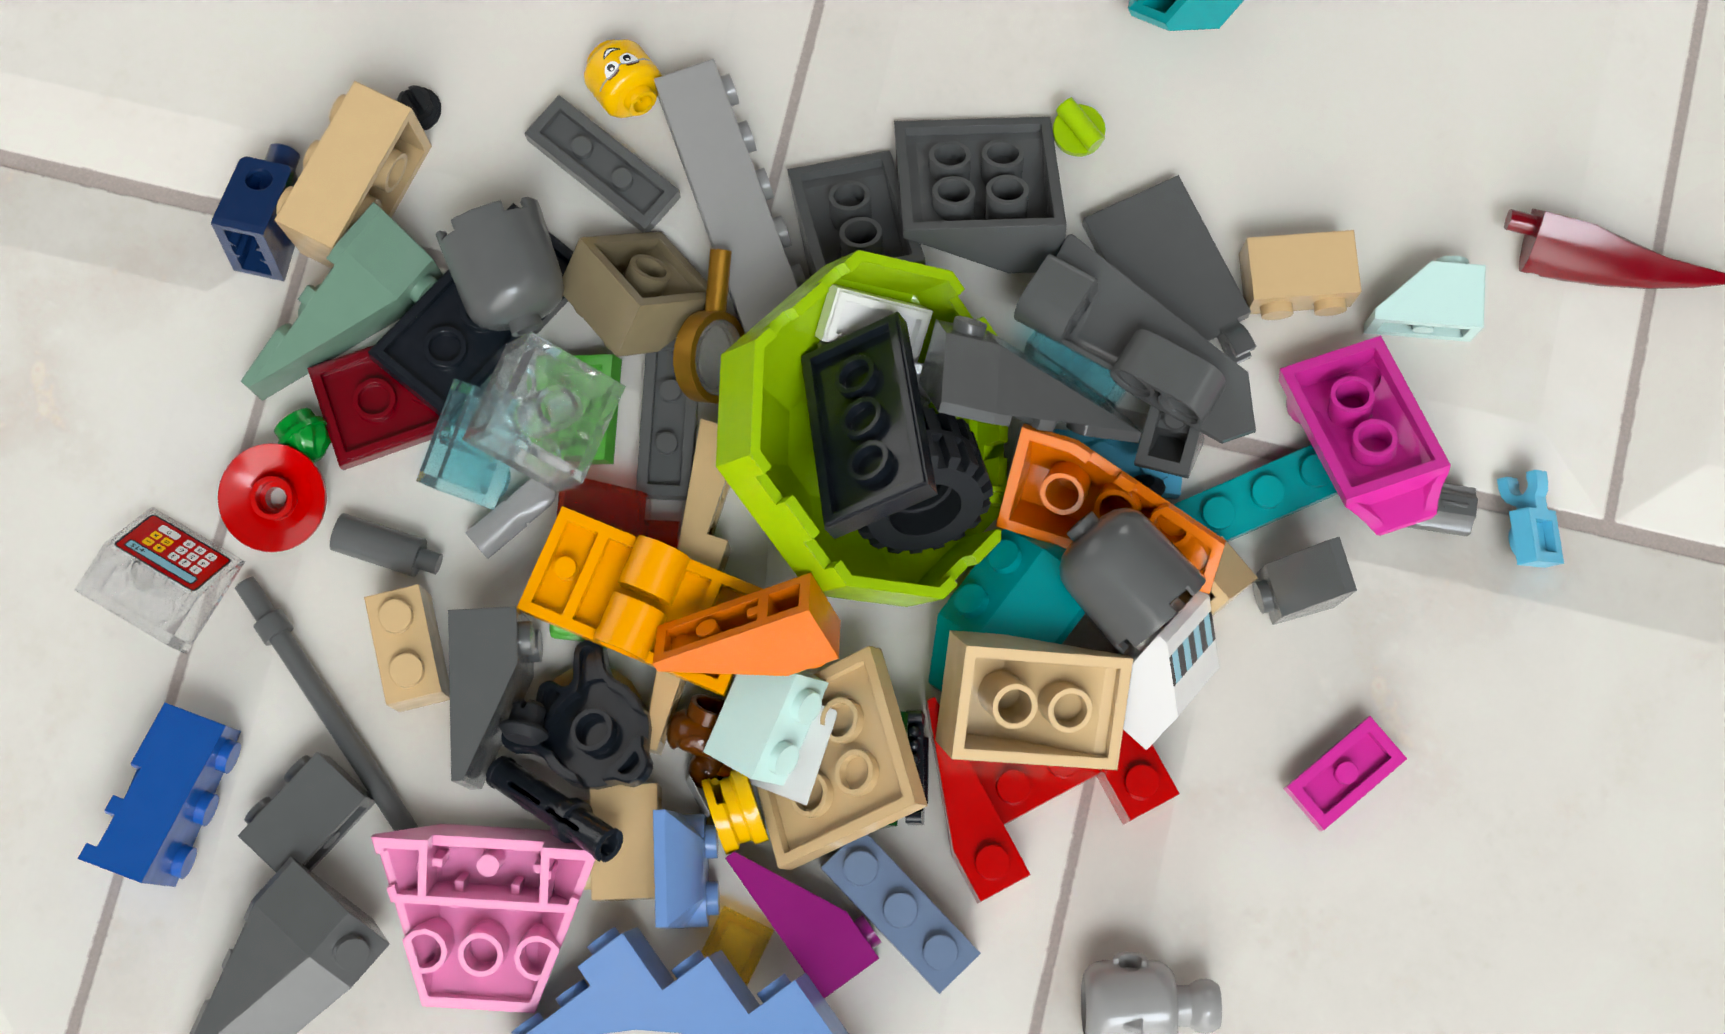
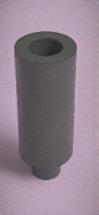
(383, 546)

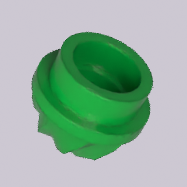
(305, 433)

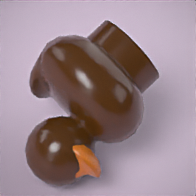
(690, 732)

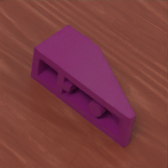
(815, 931)

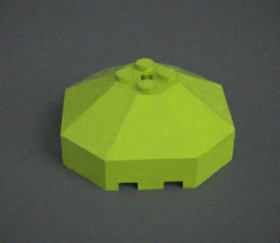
(769, 446)

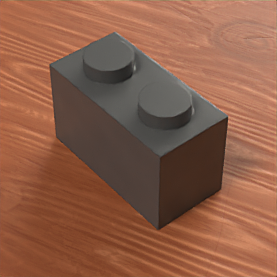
(306, 814)

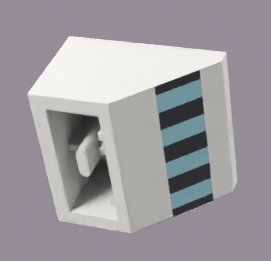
(1170, 669)

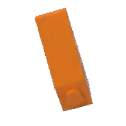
(757, 634)

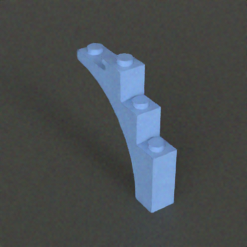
(637, 992)

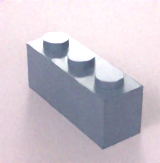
(901, 912)

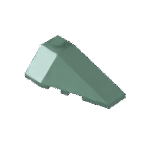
(371, 285)

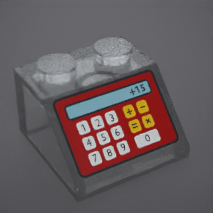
(160, 578)

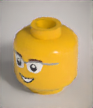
(621, 78)

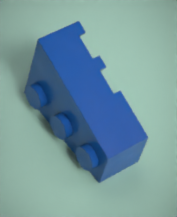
(167, 799)

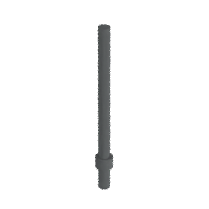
(276, 630)

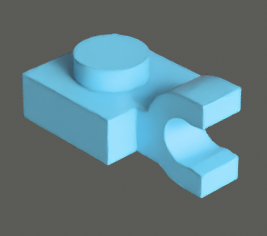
(1534, 528)

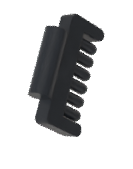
(920, 750)

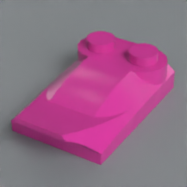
(1368, 434)

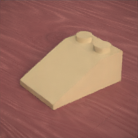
(1032, 702)

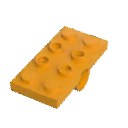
(622, 589)

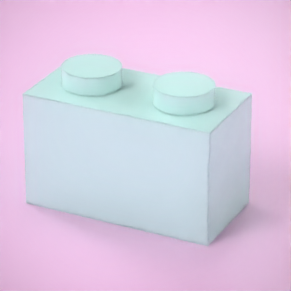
(766, 724)

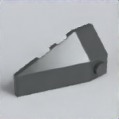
(990, 381)
(291, 958)

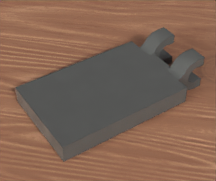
(1172, 257)

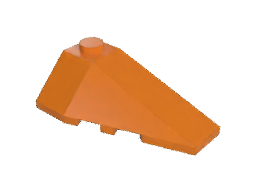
(1062, 480)

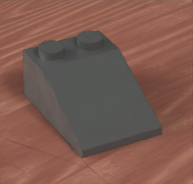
(849, 209)
(488, 671)

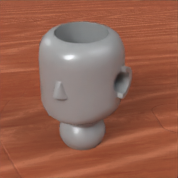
(1143, 998)

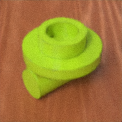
(1078, 128)

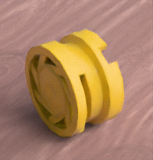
(734, 811)

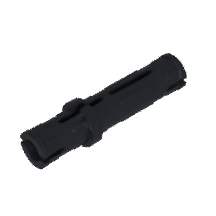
(569, 818)

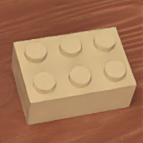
(361, 159)

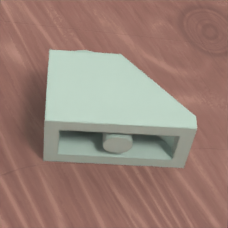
(1436, 303)

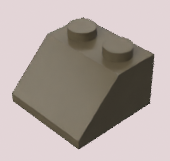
(633, 290)

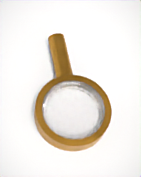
(707, 336)

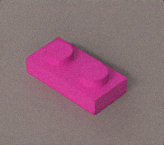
(1345, 773)

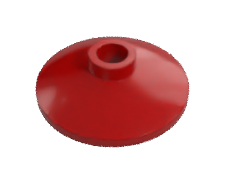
(247, 492)

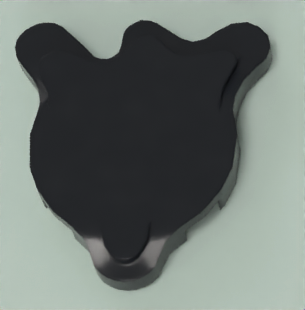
(593, 726)

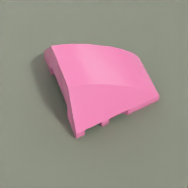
(482, 910)

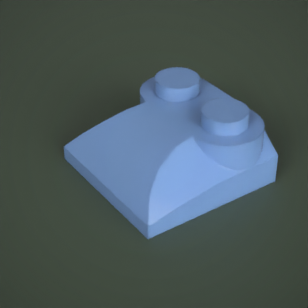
(682, 870)

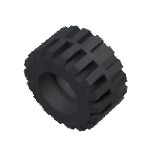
(961, 489)

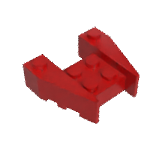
(988, 795)

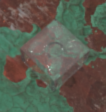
(544, 412)

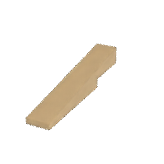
(697, 540)

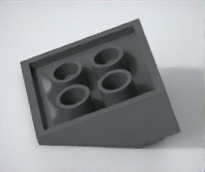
(982, 189)

